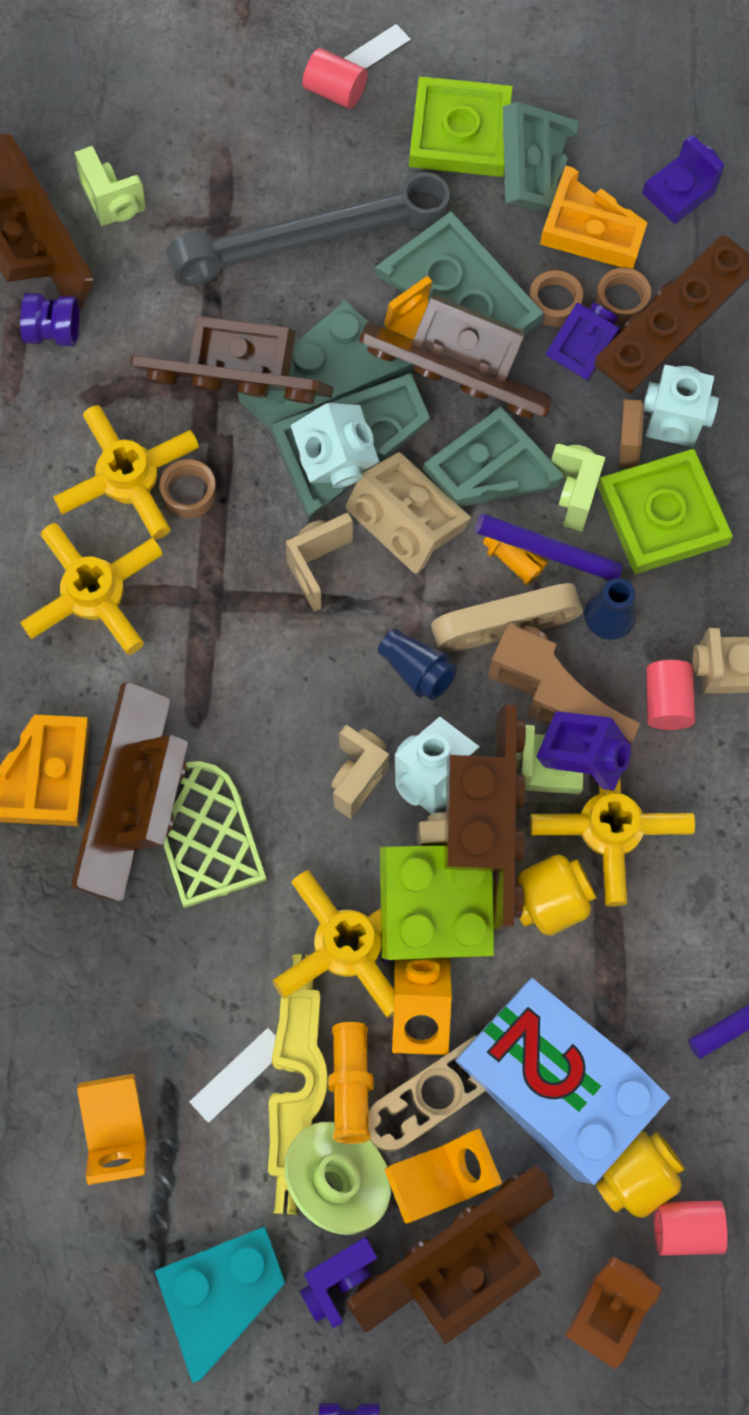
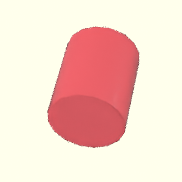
(334, 78)
(670, 695)
(690, 1228)

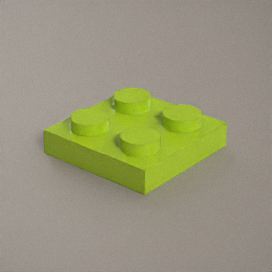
(459, 126)
(664, 511)
(433, 908)

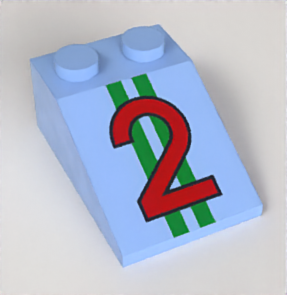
(562, 1082)

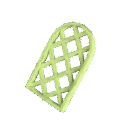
(223, 888)

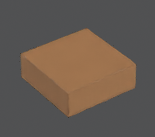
(631, 433)

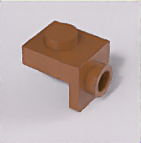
(613, 1311)

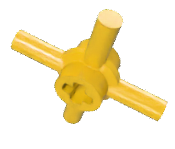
(131, 487)
(96, 605)
(609, 844)
(329, 957)

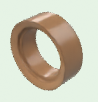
(627, 277)
(551, 317)
(184, 468)

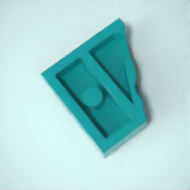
(219, 1295)

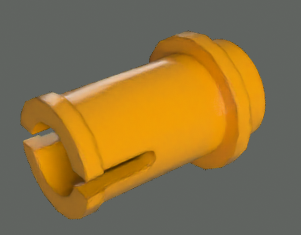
(522, 563)

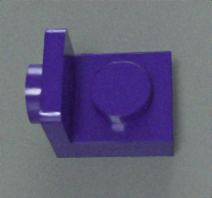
(685, 180)
(583, 338)
(586, 746)
(344, 1269)

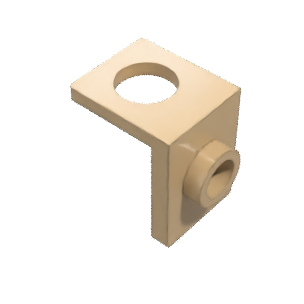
(311, 543)

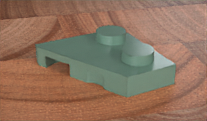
(534, 154)
(492, 463)

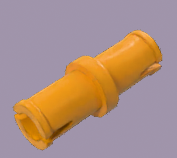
(350, 1083)

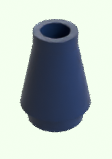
(612, 610)
(418, 664)

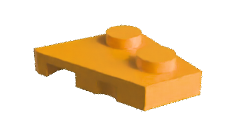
(592, 224)
(46, 772)

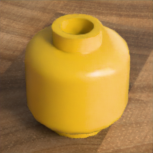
(555, 894)
(642, 1176)

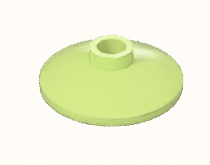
(354, 1170)

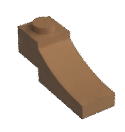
(529, 665)

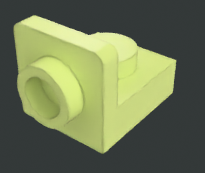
(108, 197)
(582, 474)
(541, 778)

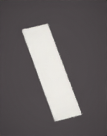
(378, 47)
(235, 1076)

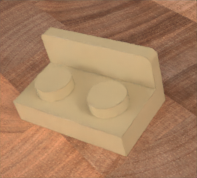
(405, 511)

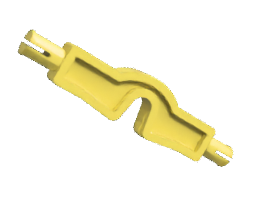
(297, 1052)

